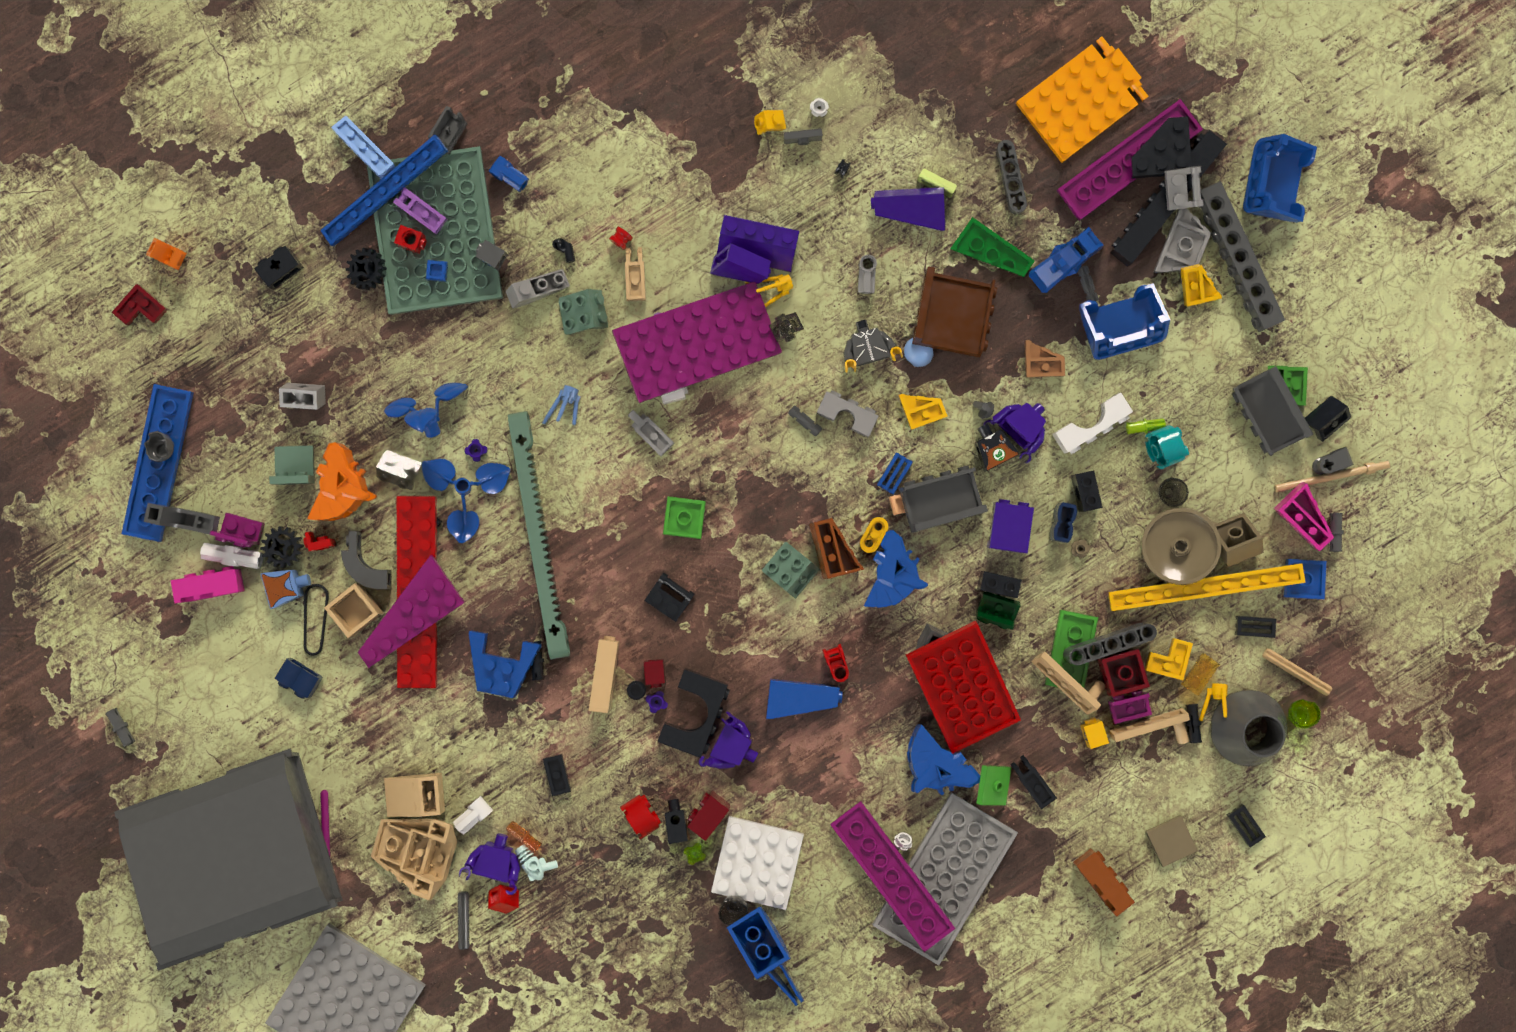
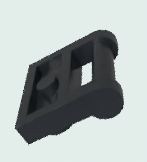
(665, 602)

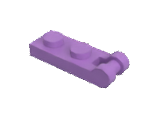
(420, 211)

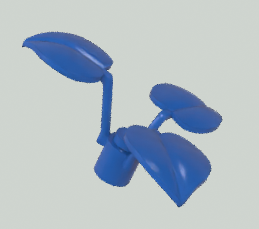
(426, 418)
(491, 477)

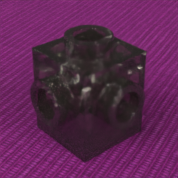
(782, 327)

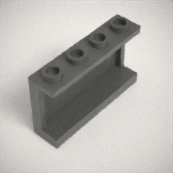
(1272, 411)
(941, 499)

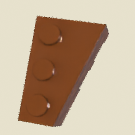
(832, 550)
(1104, 882)

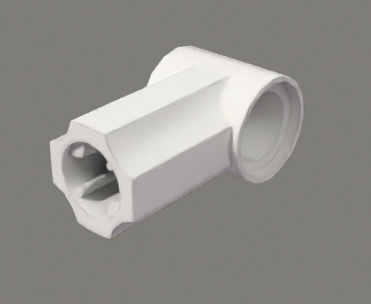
(476, 812)

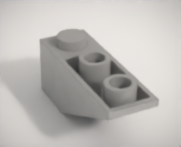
(536, 288)

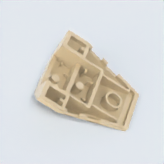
(416, 852)

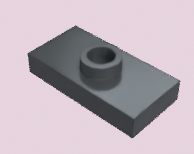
(803, 137)

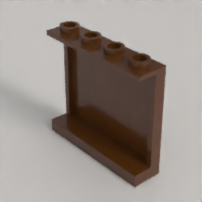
(954, 314)

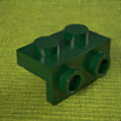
(997, 610)

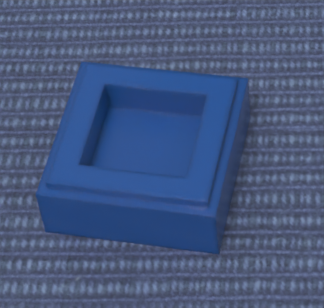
(436, 270)

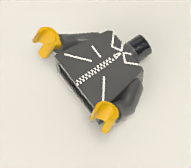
(868, 347)

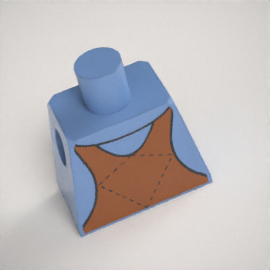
(284, 586)

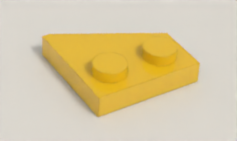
(1197, 286)

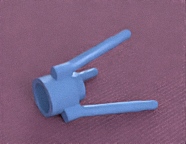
(566, 395)

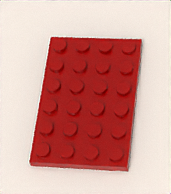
(963, 687)

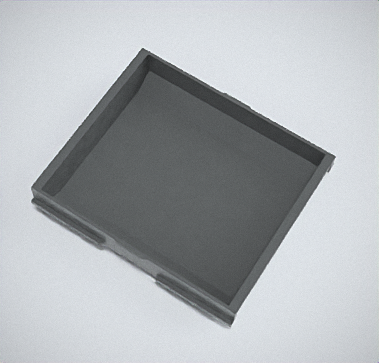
(227, 858)

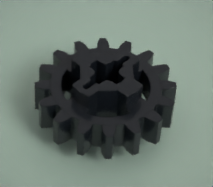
(364, 269)
(278, 540)

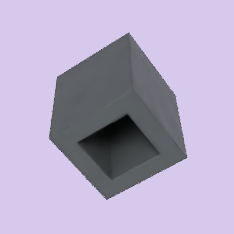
(491, 254)

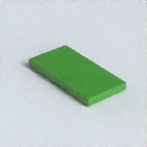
(1071, 630)

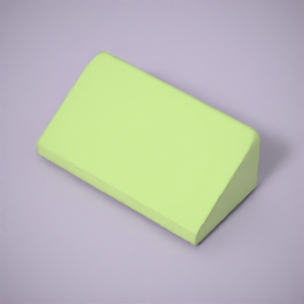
(934, 181)

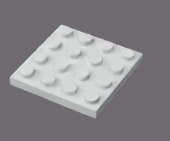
(757, 862)

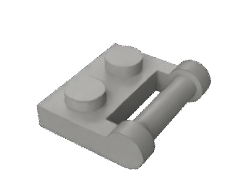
(1177, 188)

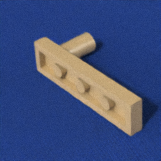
(1085, 700)
(1155, 723)

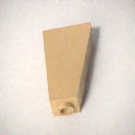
(604, 675)

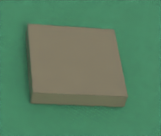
(1171, 841)

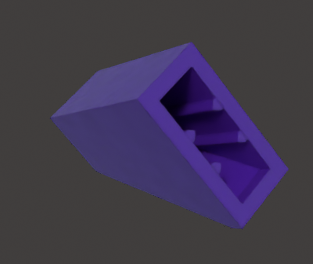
(740, 265)

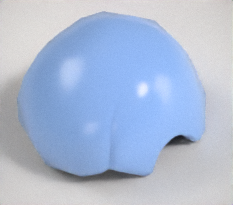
(917, 354)

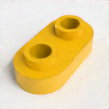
(873, 535)

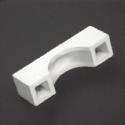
(1112, 411)

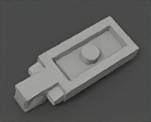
(651, 433)

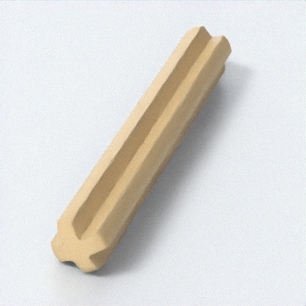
(1297, 672)

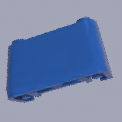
(1276, 177)
(1125, 323)

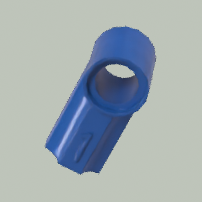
(504, 171)

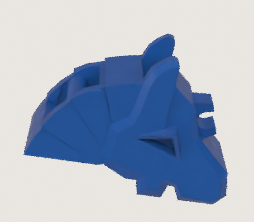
(1065, 260)
(891, 586)
(928, 757)

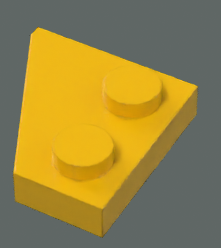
(922, 410)

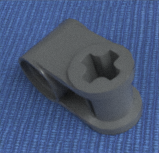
(1334, 462)

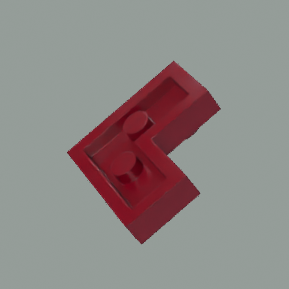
(138, 302)

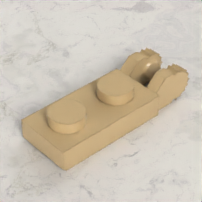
(635, 277)

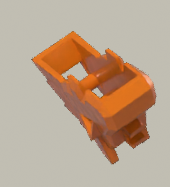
(341, 485)

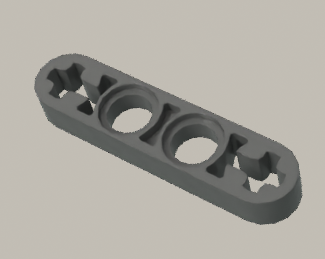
(1011, 177)

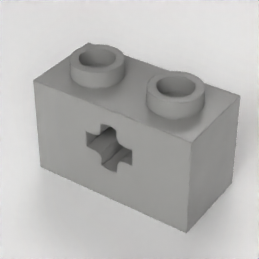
(302, 396)

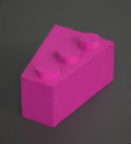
(1303, 515)
(208, 585)

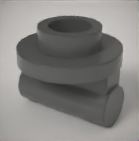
(986, 409)

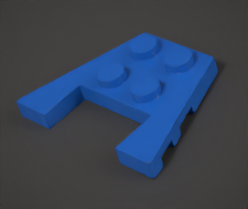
(497, 673)

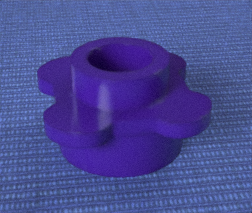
(476, 445)
(662, 704)

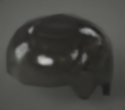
(1173, 492)
(732, 909)

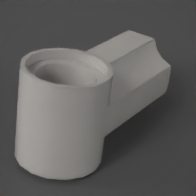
(866, 277)

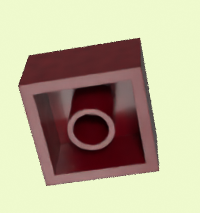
(1123, 672)
(708, 815)

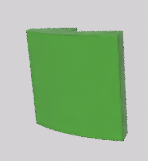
(1296, 382)

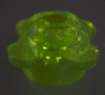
(700, 856)

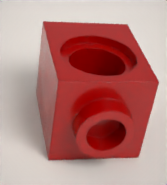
(404, 234)

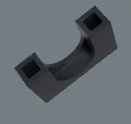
(695, 740)

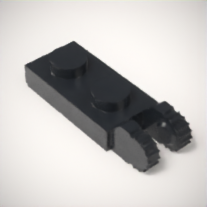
(1034, 784)

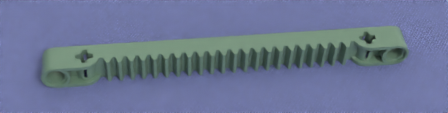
(520, 426)

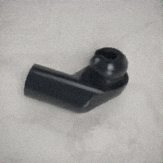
(566, 248)

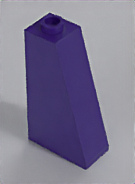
(913, 206)

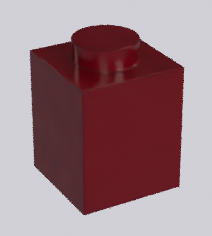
(654, 673)

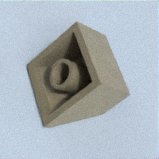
(1239, 539)

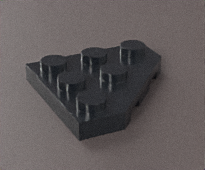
(1164, 150)

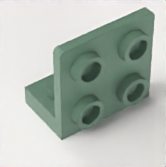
(293, 465)
(790, 570)

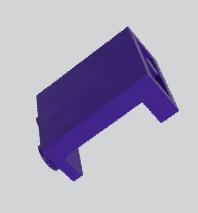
(1011, 526)

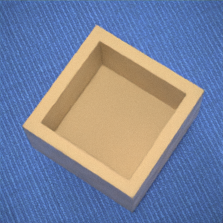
(353, 610)

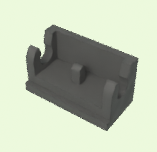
(449, 128)

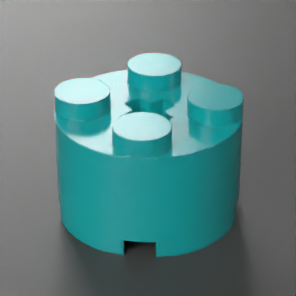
(1166, 446)

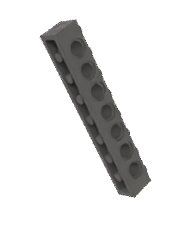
(1249, 262)

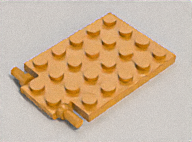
(1082, 99)

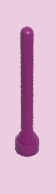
(325, 817)

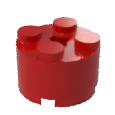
(640, 817)

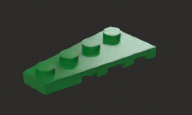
(987, 246)

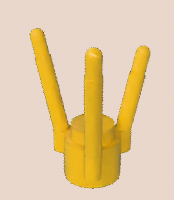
(782, 284)
(1219, 692)

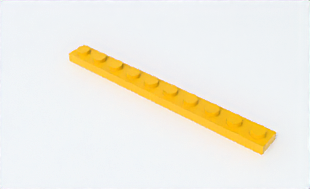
(1207, 587)

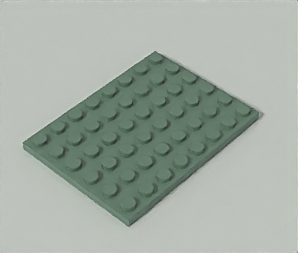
(459, 192)

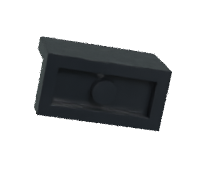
(1328, 417)

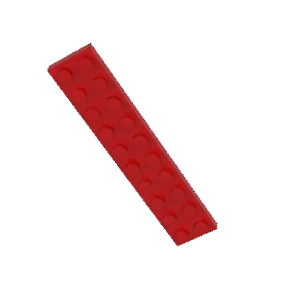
(414, 546)

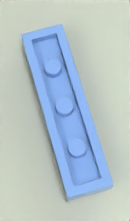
(363, 147)

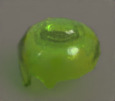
(1304, 714)

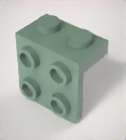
(583, 311)

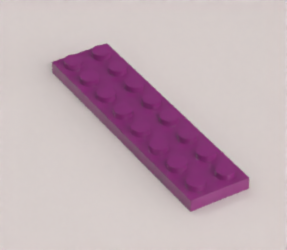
(1114, 170)
(892, 876)

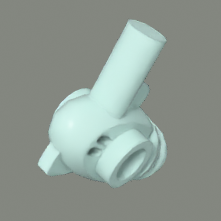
(532, 865)

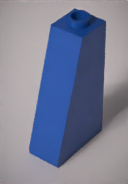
(795, 698)

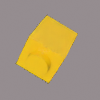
(1094, 733)

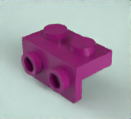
(1130, 706)

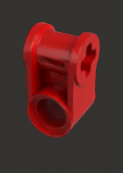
(836, 661)

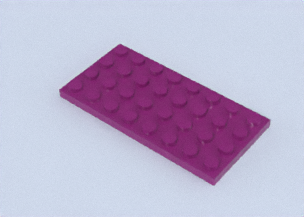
(696, 342)

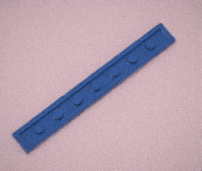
(384, 190)

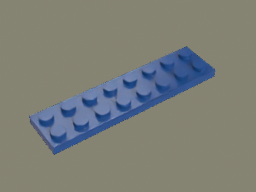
(155, 480)

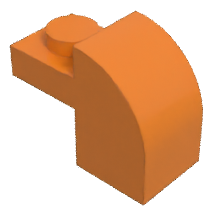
(166, 253)

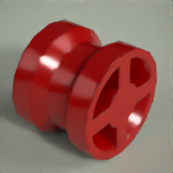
(620, 238)

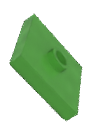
(684, 517)
(993, 785)

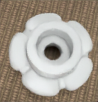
(819, 112)
(903, 841)

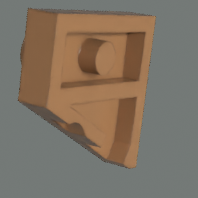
(1042, 362)

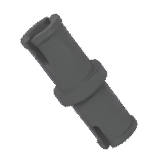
(1336, 529)
(120, 727)

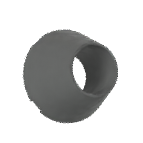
(1229, 732)

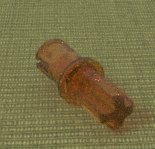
(523, 836)

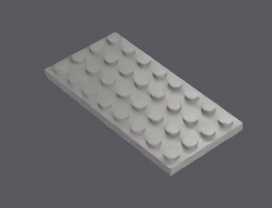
(954, 866)

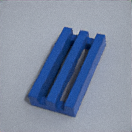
(902, 459)

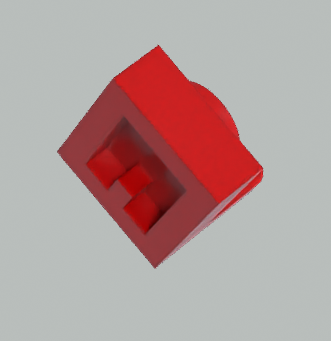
(322, 542)

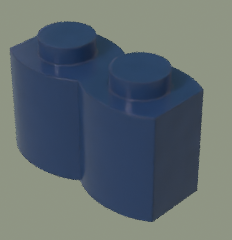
(1062, 527)
(298, 678)

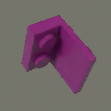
(239, 529)

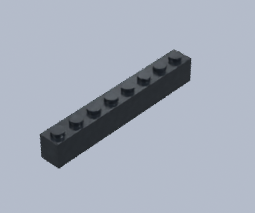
(1152, 218)

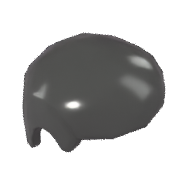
(159, 446)

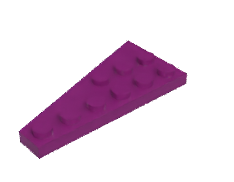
(418, 607)

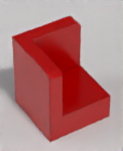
(501, 901)

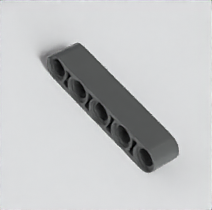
(1118, 640)

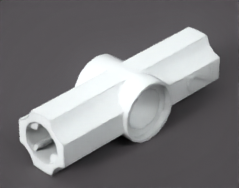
(231, 555)

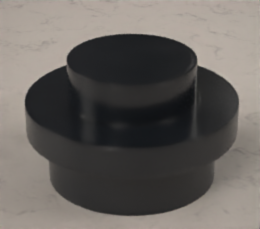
(636, 690)

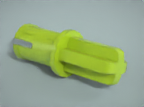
(1144, 426)

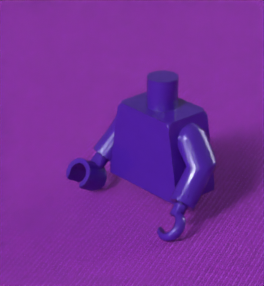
(1023, 425)
(731, 746)
(494, 862)

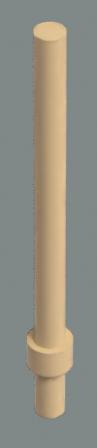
(1368, 468)

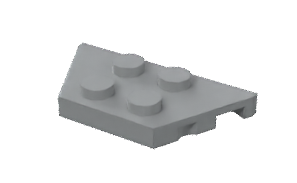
(1183, 244)

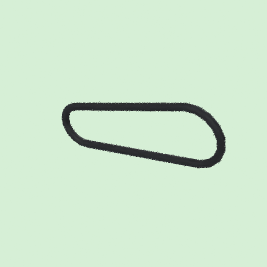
(305, 619)

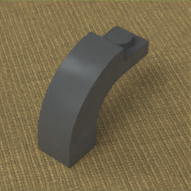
(181, 518)
(359, 569)

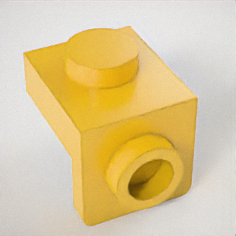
(769, 121)

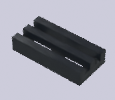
(1239, 625)
(1236, 812)

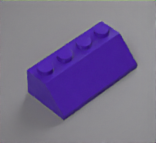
(762, 239)

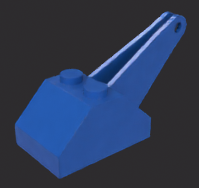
(763, 949)

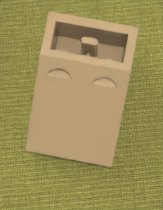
(414, 795)

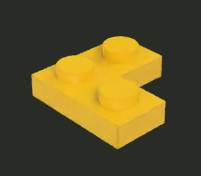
(1172, 665)

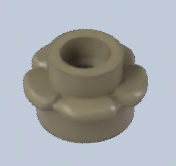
(1075, 548)

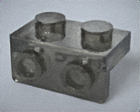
(398, 470)

